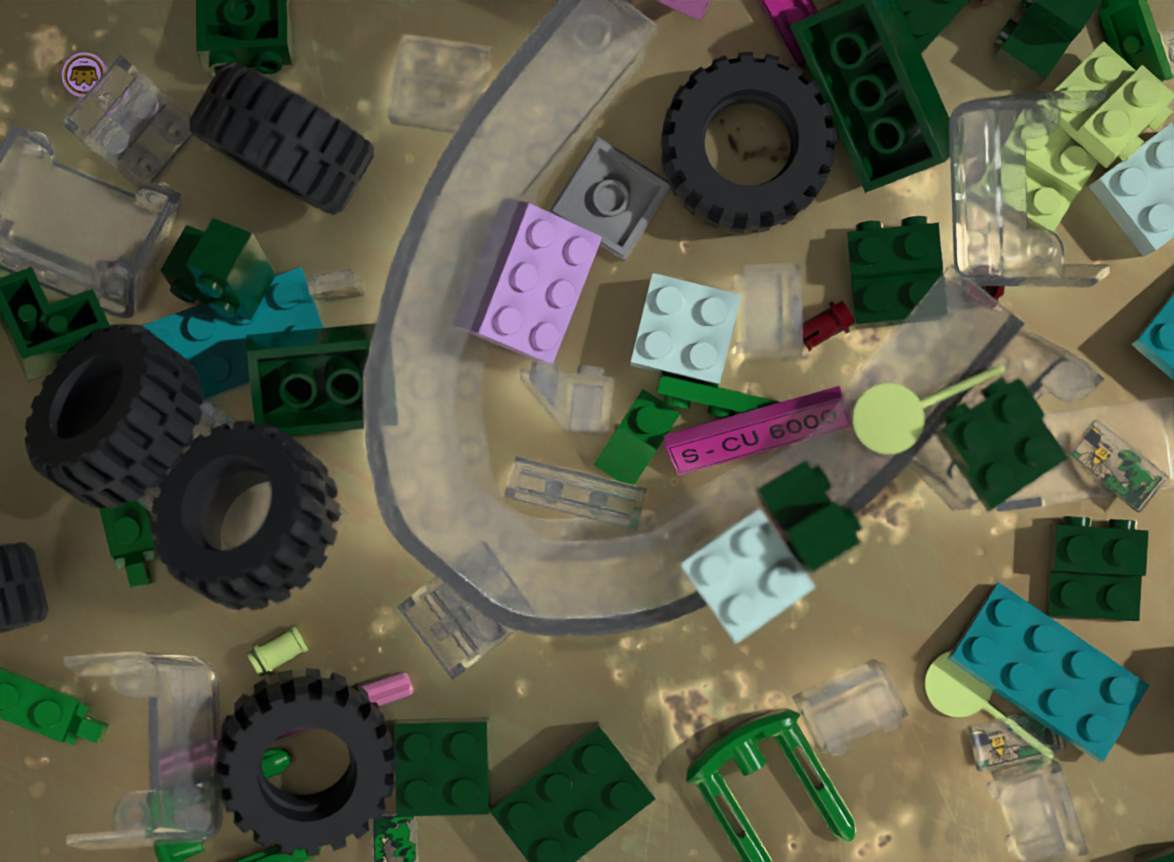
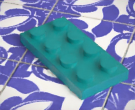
(219, 343)
(1048, 672)

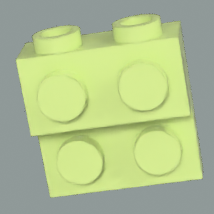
(1131, 106)
(1054, 176)

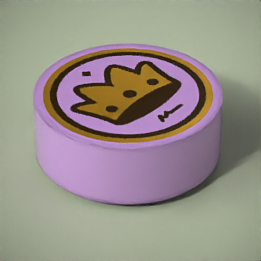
(82, 73)

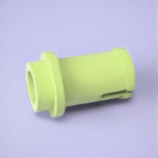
(276, 651)

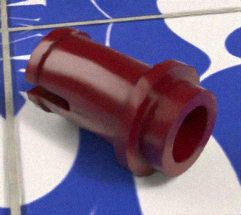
(827, 324)

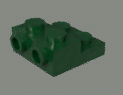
(244, 33)
(892, 268)
(1000, 442)
(1096, 569)

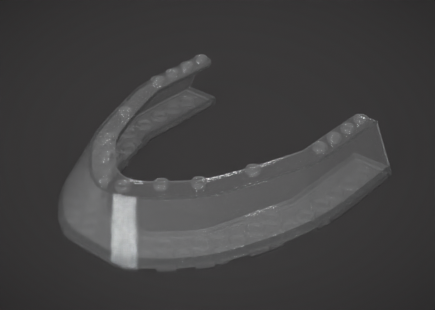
(427, 369)

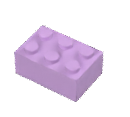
(536, 283)

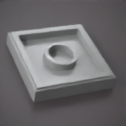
(611, 197)

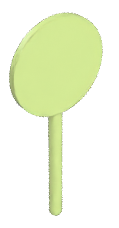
(892, 417)
(956, 691)

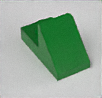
(637, 438)

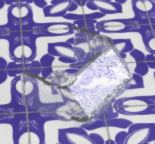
(991, 191)
(183, 742)

